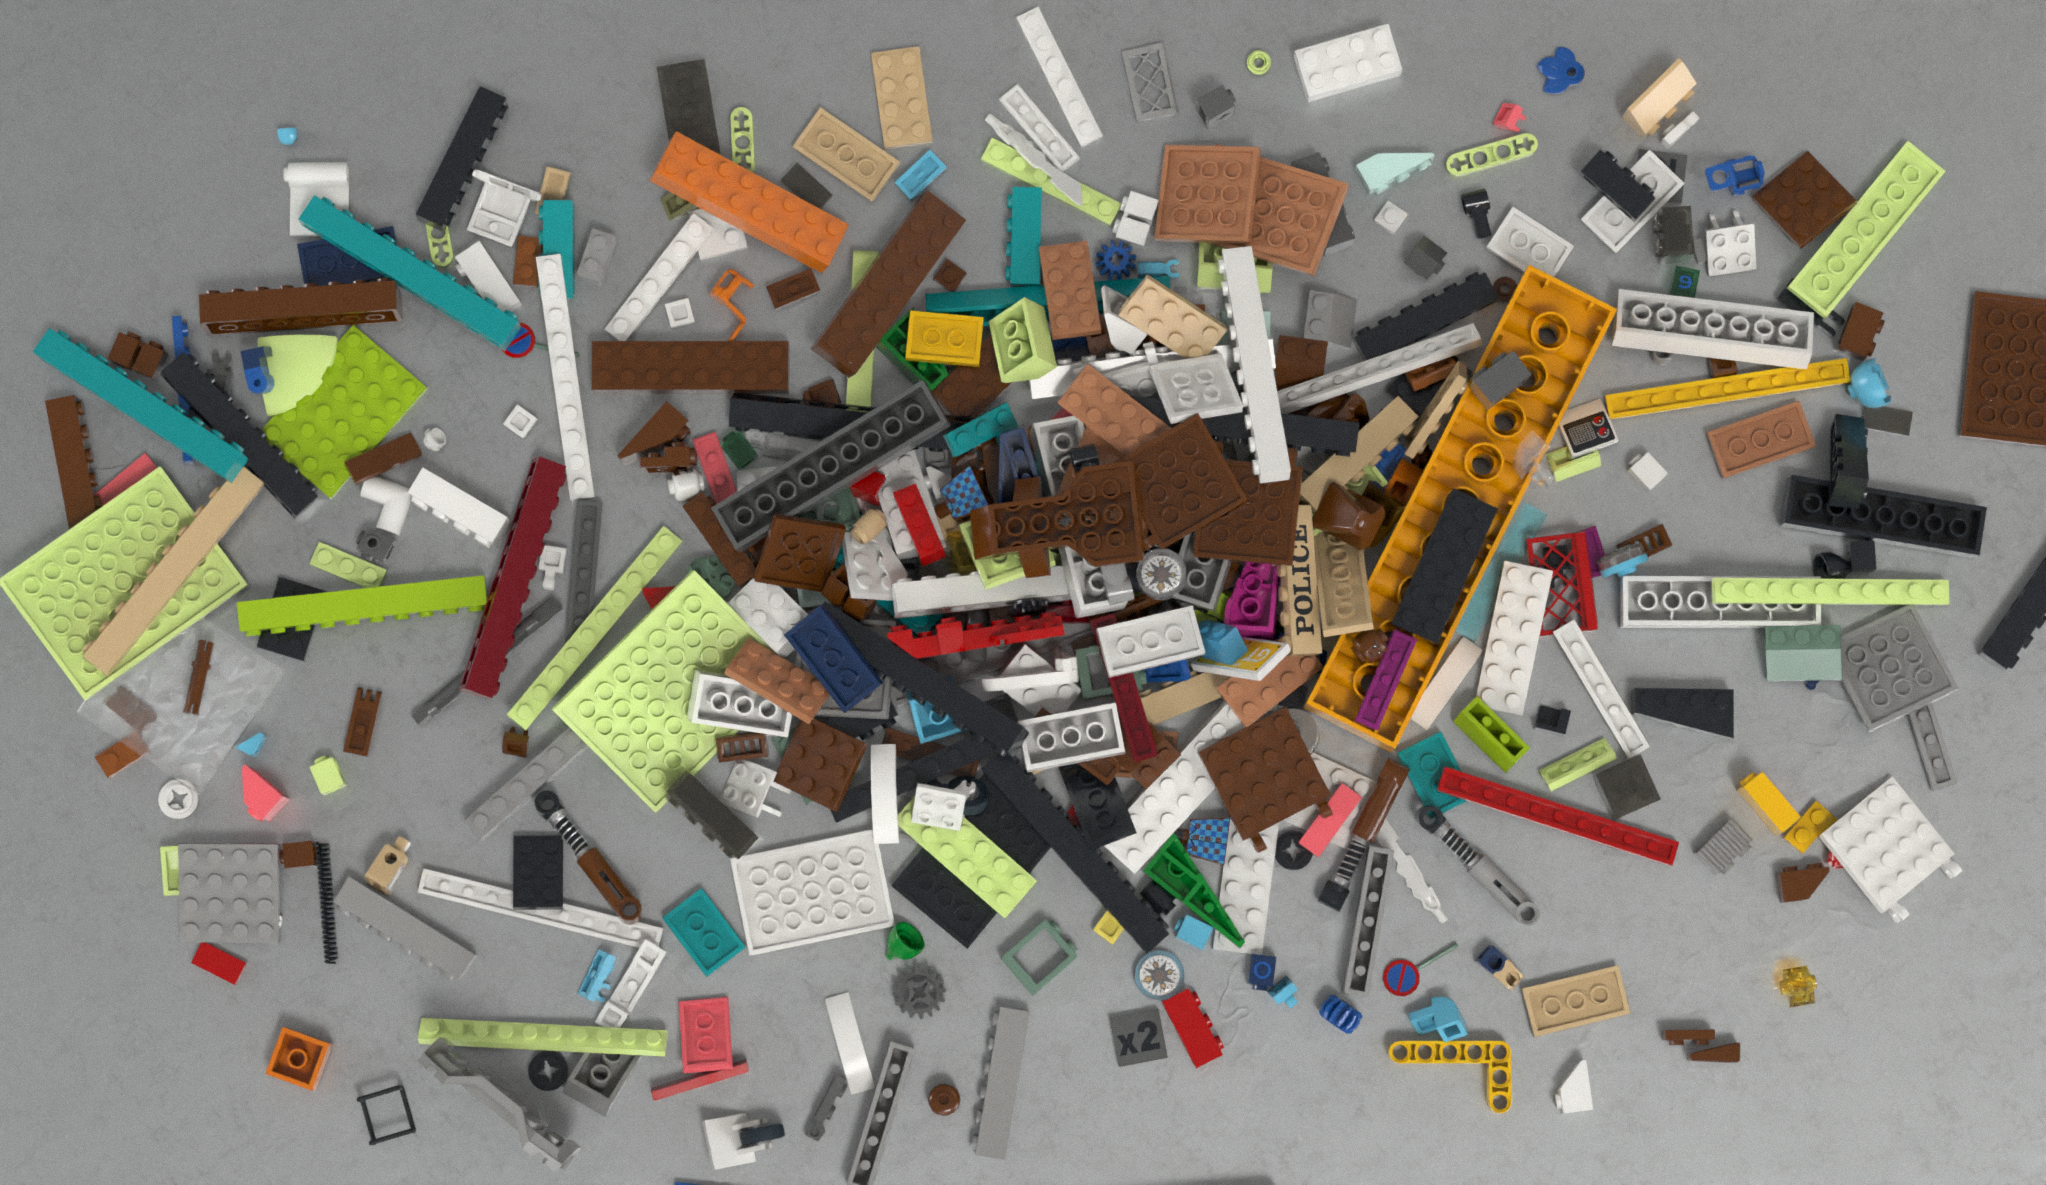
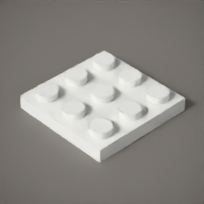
(1196, 387)
(1333, 776)

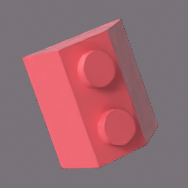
(261, 796)

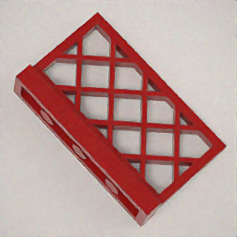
(1583, 576)

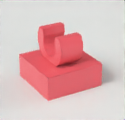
(1508, 116)

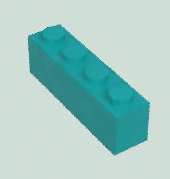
(1025, 236)
(559, 237)

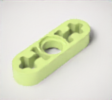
(748, 124)
(434, 251)

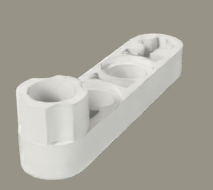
(1065, 672)

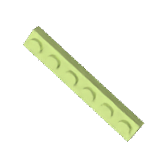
(1012, 163)

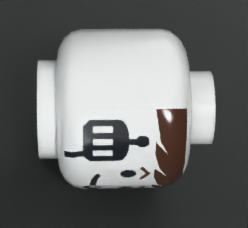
(686, 484)

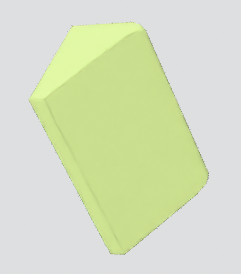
(1564, 466)

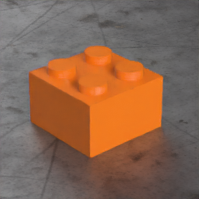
(299, 1058)

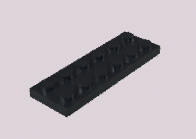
(1444, 566)

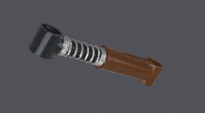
(1365, 832)
(590, 860)

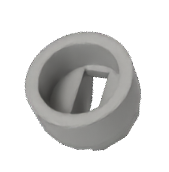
(1661, 361)

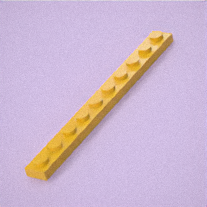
(1727, 389)

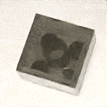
(1674, 235)
(1626, 787)

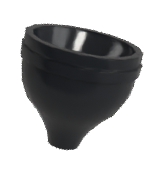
(1830, 566)

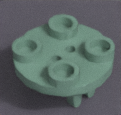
(711, 567)

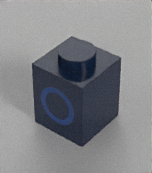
(1261, 971)

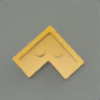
(1809, 827)

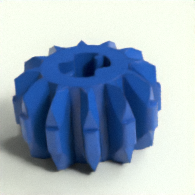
(1123, 265)
(1340, 1014)

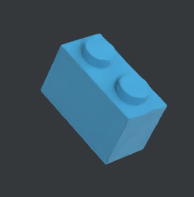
(1221, 642)

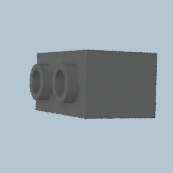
(1216, 106)

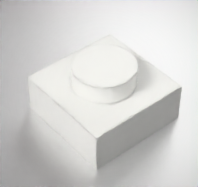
(1390, 217)
(679, 313)
(520, 421)

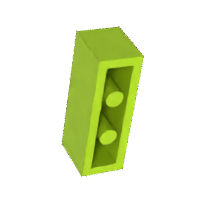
(1491, 734)

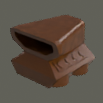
(1343, 408)
(1349, 516)

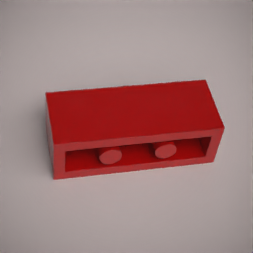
(919, 524)
(1193, 1027)

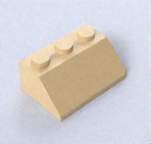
(1660, 99)

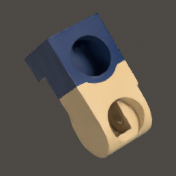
(1499, 967)

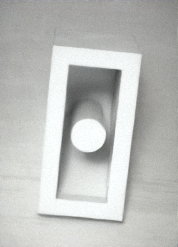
(1575, 1091)

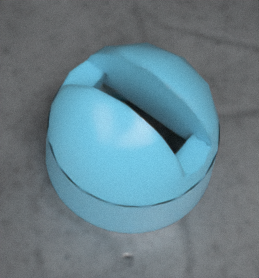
(287, 135)

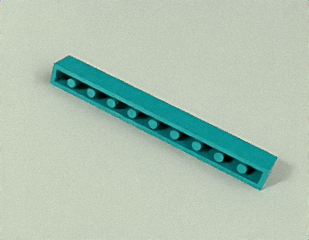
(409, 272)
(992, 302)
(141, 405)

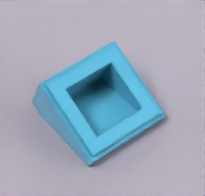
(253, 745)

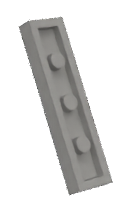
(1932, 747)

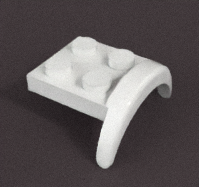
(500, 209)

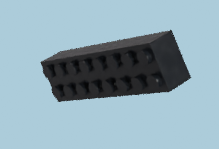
(1886, 518)

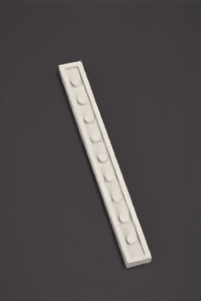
(1378, 368)
(565, 377)
(570, 918)

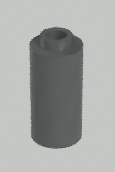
(976, 617)

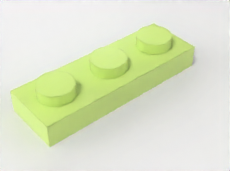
(347, 566)
(1577, 764)

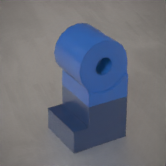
(257, 369)

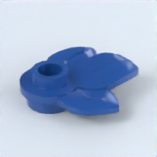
(1557, 70)

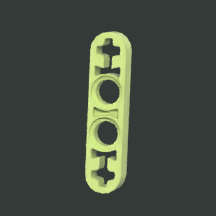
(1491, 154)

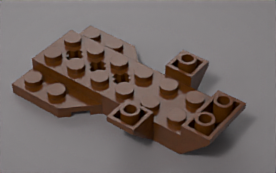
(1034, 524)

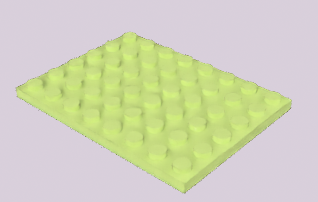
(93, 567)
(640, 693)

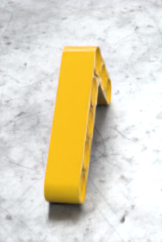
(1461, 1057)

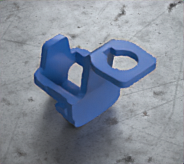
(1736, 178)

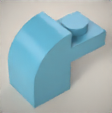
(1440, 1016)

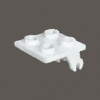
(1730, 247)
(748, 788)

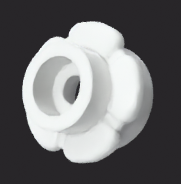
(434, 439)

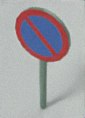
(524, 343)
(1403, 976)

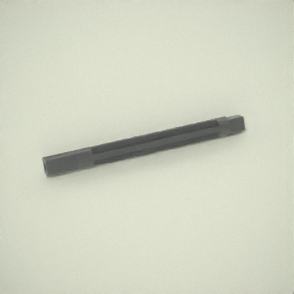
(522, 632)

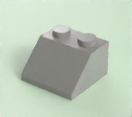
(1330, 318)

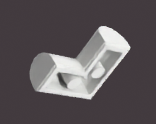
(395, 502)

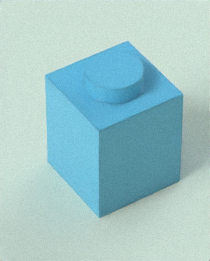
(1193, 932)

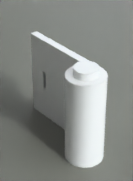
(316, 179)

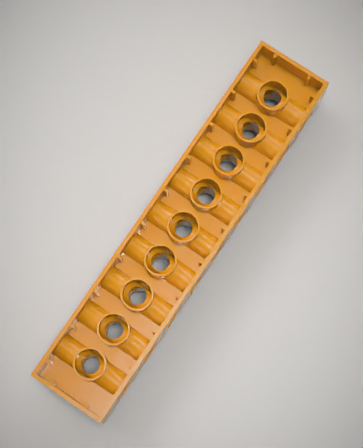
(1470, 434)

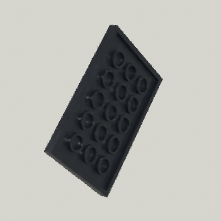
(945, 896)

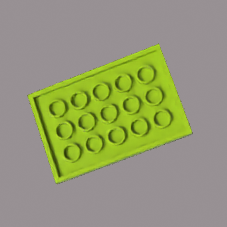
(348, 413)

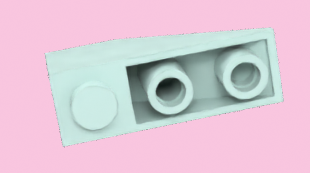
(1387, 167)

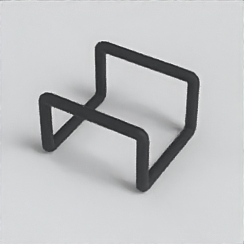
(374, 1141)

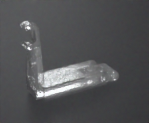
(785, 448)

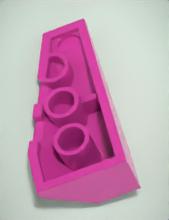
(1255, 602)

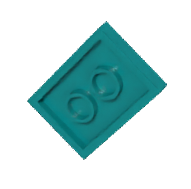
(1426, 764)
(704, 932)

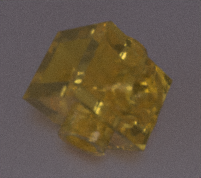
(1798, 986)

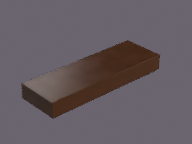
(383, 458)

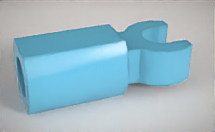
(1156, 269)

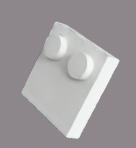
(723, 238)

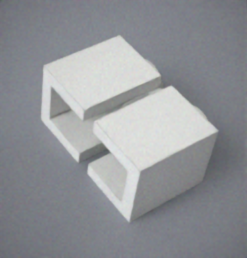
(1138, 208)

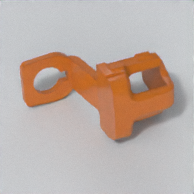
(723, 294)

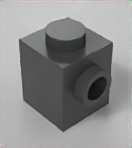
(1426, 258)
(375, 545)

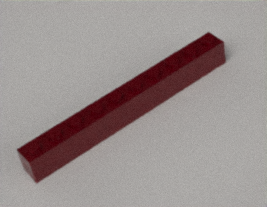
(512, 578)

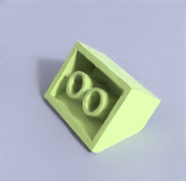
(1209, 275)
(1022, 342)

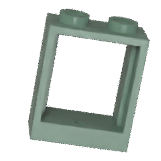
(1086, 678)
(1018, 971)

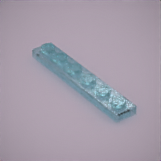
(1511, 550)

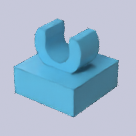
(1283, 992)

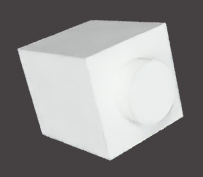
(1646, 471)

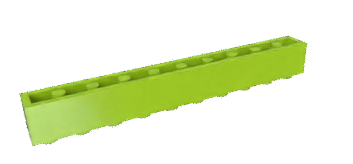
(362, 604)

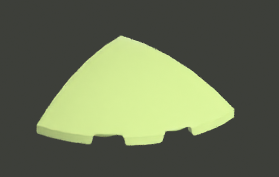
(296, 368)

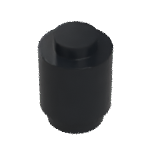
(1158, 898)

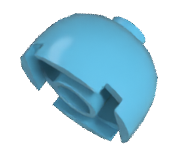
(1869, 385)

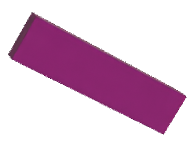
(1385, 680)

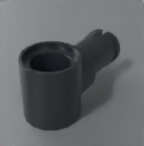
(1476, 206)

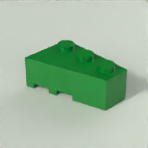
(894, 346)

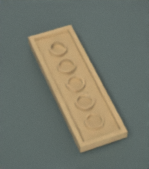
(1341, 586)

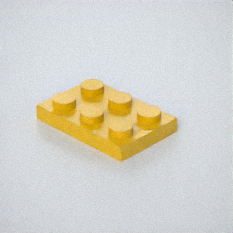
(944, 338)

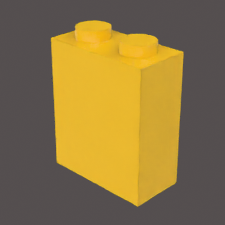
(1767, 802)

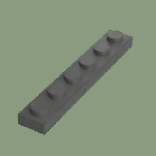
(583, 564)

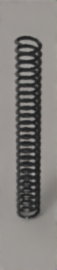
(325, 903)

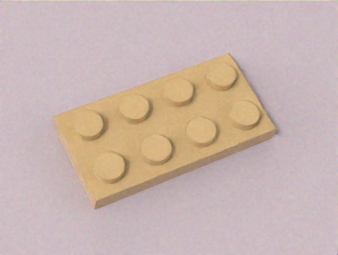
(901, 97)
(846, 155)
(1172, 319)
(1440, 404)
(1576, 1001)

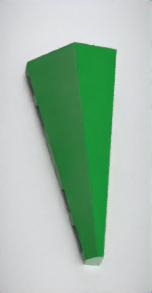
(1180, 877)

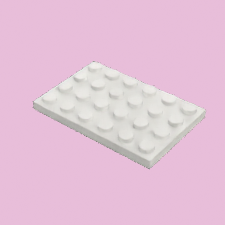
(812, 892)

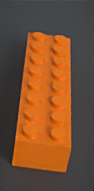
(749, 202)

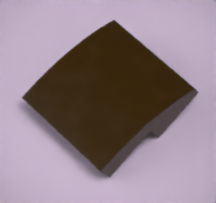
(1392, 507)

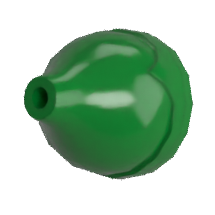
(904, 942)

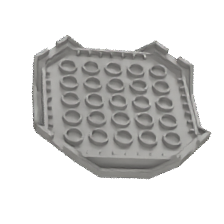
(504, 1102)

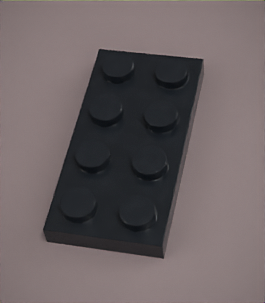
(1097, 807)

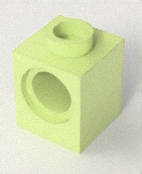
(327, 775)

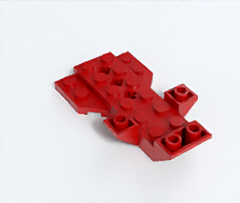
(953, 639)

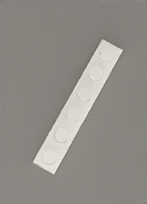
(1059, 77)
(659, 278)
(1601, 688)

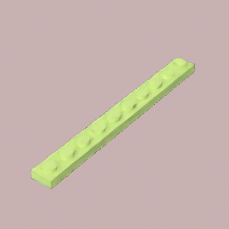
(1830, 591)
(594, 628)
(545, 1037)

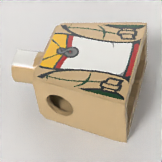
(384, 876)

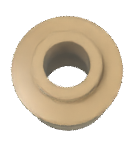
(868, 526)

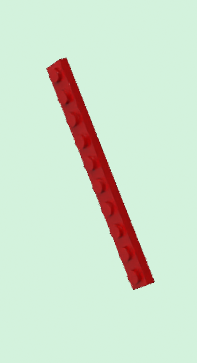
(1557, 816)

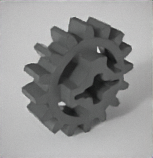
(910, 984)

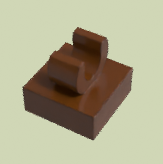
(515, 743)

